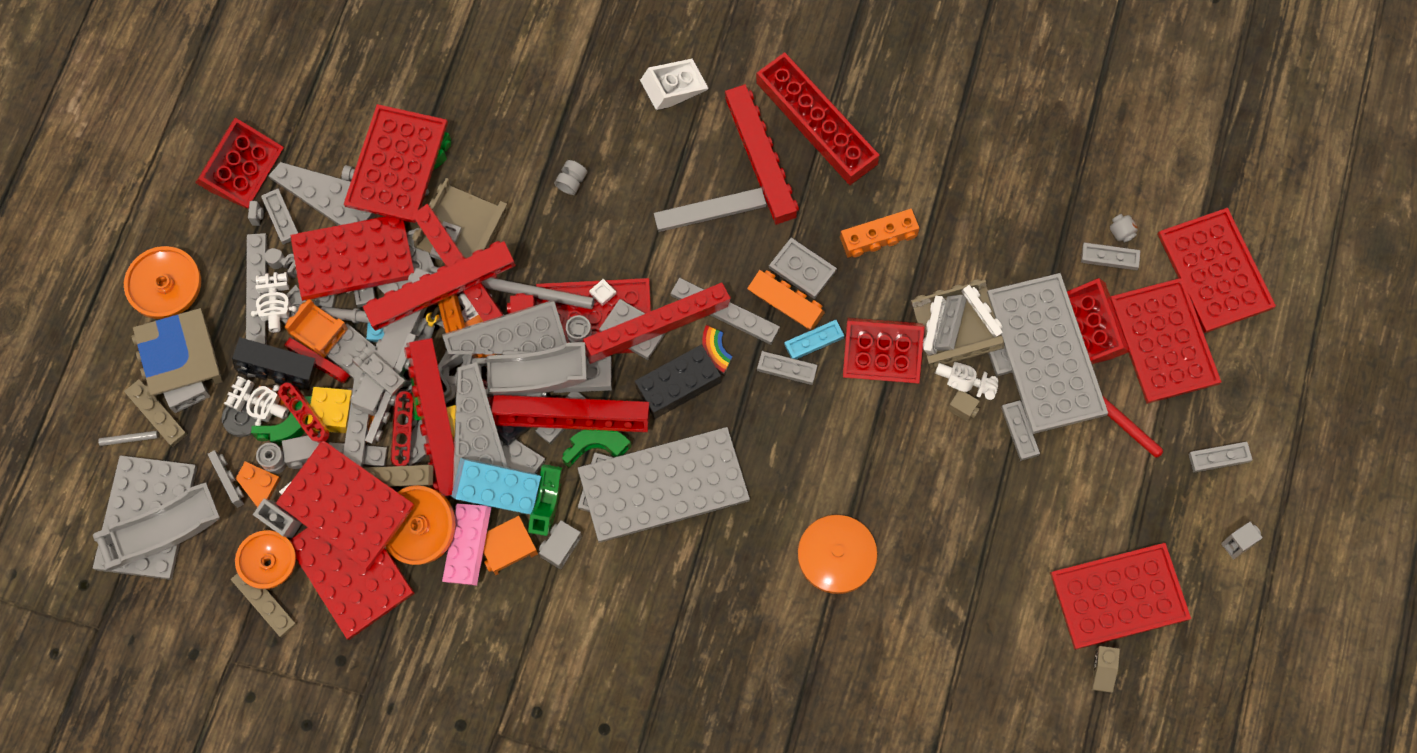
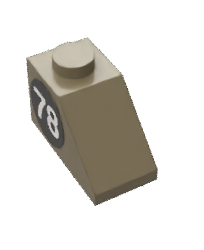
(1105, 668)

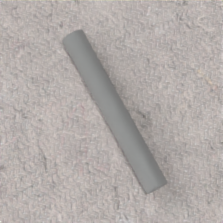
(128, 438)

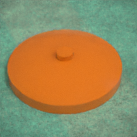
(162, 282)
(427, 528)
(837, 554)

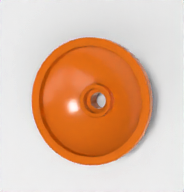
(256, 551)

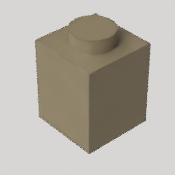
(964, 406)

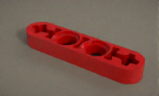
(321, 363)
(301, 414)
(404, 429)

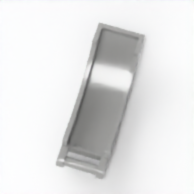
(535, 371)
(158, 528)

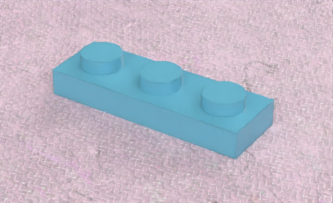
(814, 340)

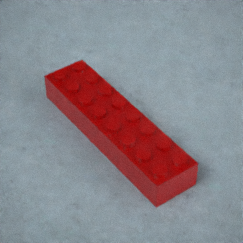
(817, 118)

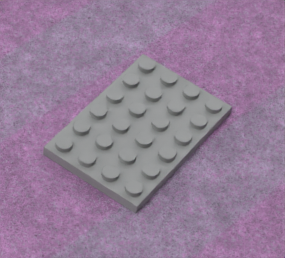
(137, 489)

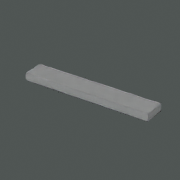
(709, 209)

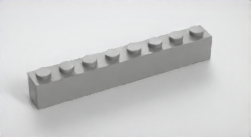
(388, 350)

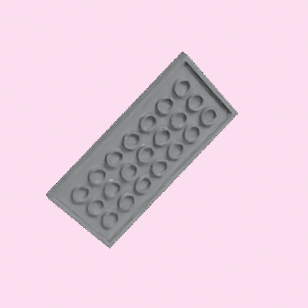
(1047, 353)
(663, 484)

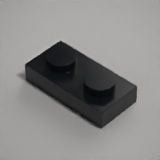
(510, 433)

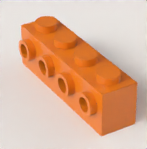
(879, 233)
(787, 301)

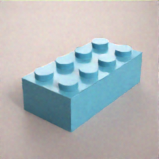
(495, 486)

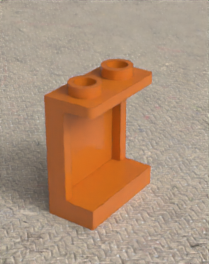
(315, 328)
(507, 545)

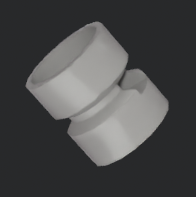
(570, 177)
(577, 327)
(271, 458)

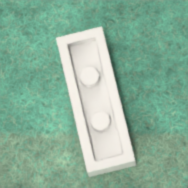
(982, 310)
(933, 325)

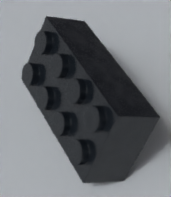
(273, 363)
(678, 381)

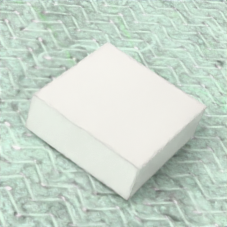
(602, 292)

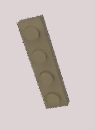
(155, 413)
(404, 475)
(266, 606)

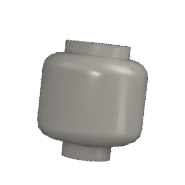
(1123, 228)

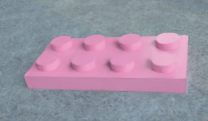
(467, 545)

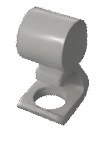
(276, 260)

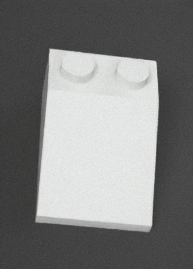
(673, 83)

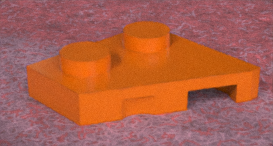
(257, 482)

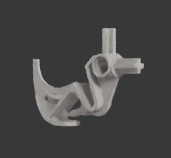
(447, 363)

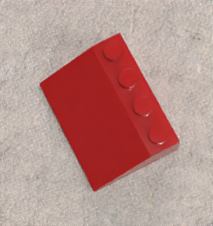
(239, 164)
(1098, 321)
(883, 350)

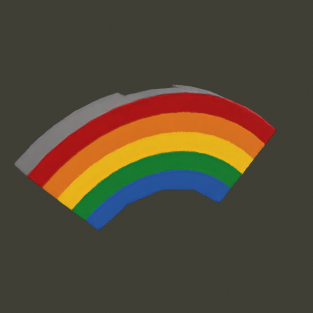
(713, 346)

